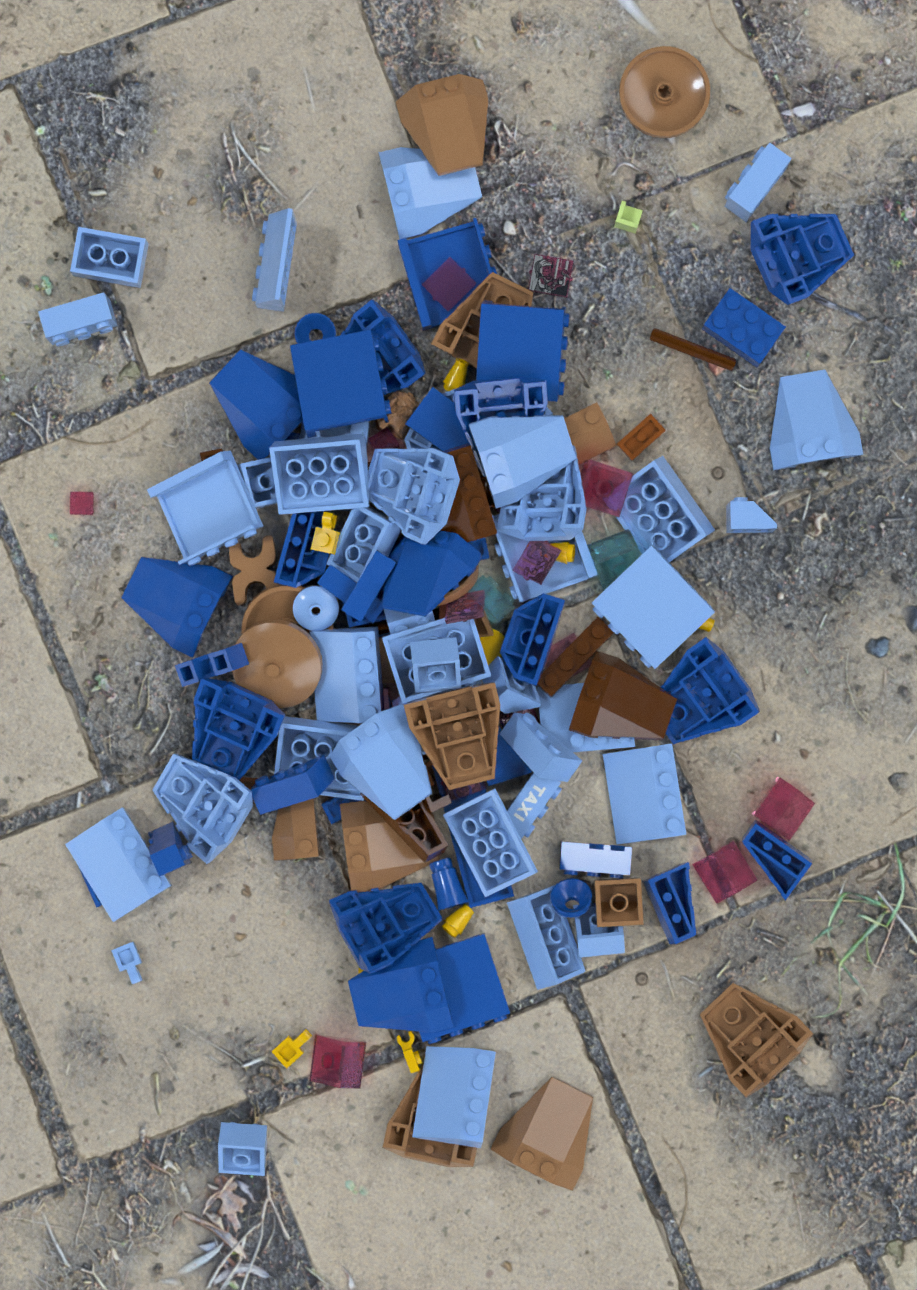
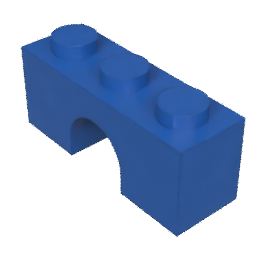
(212, 664)

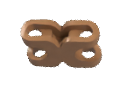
(252, 569)

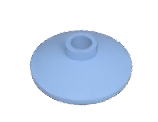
(315, 597)

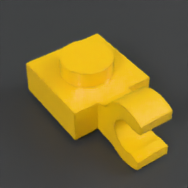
(325, 538)
(289, 1050)
(412, 1057)

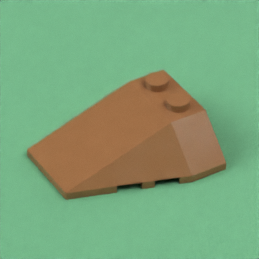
(447, 121)
(460, 331)
(458, 732)
(374, 849)
(753, 1037)
(400, 1132)
(549, 1134)

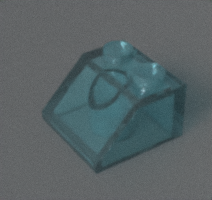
(613, 556)
(496, 605)

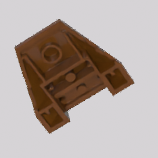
(621, 703)

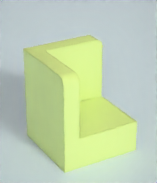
(628, 218)

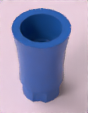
(447, 885)

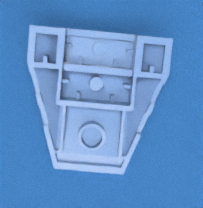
(421, 196)
(811, 422)
(521, 453)
(414, 489)
(550, 511)
(384, 762)
(204, 804)

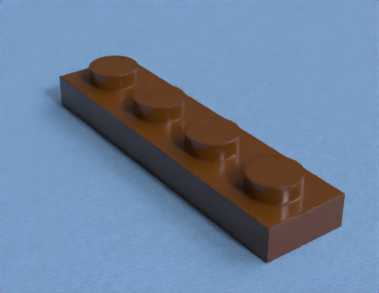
(574, 657)

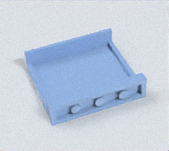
(207, 507)
(560, 574)
(652, 607)

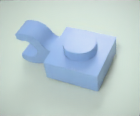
(127, 959)

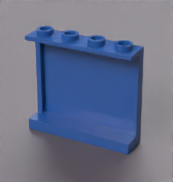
(428, 252)
(523, 343)
(340, 381)
(469, 986)

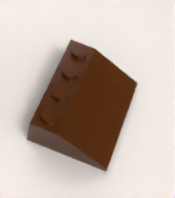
(470, 510)

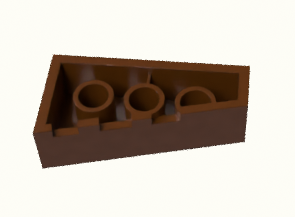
(416, 830)

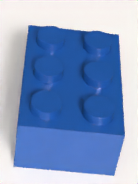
(743, 327)

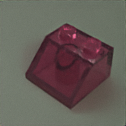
(604, 487)
(783, 808)
(724, 872)
(337, 1061)

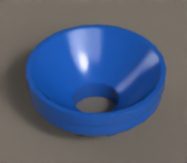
(312, 322)
(571, 890)

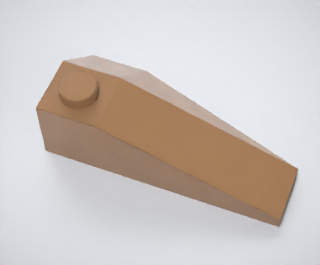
(296, 832)

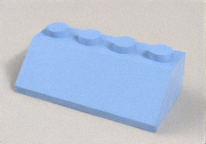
(545, 939)

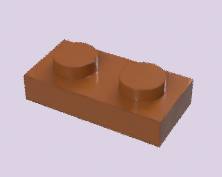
(641, 437)

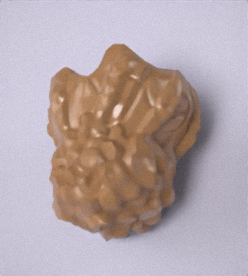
(402, 408)

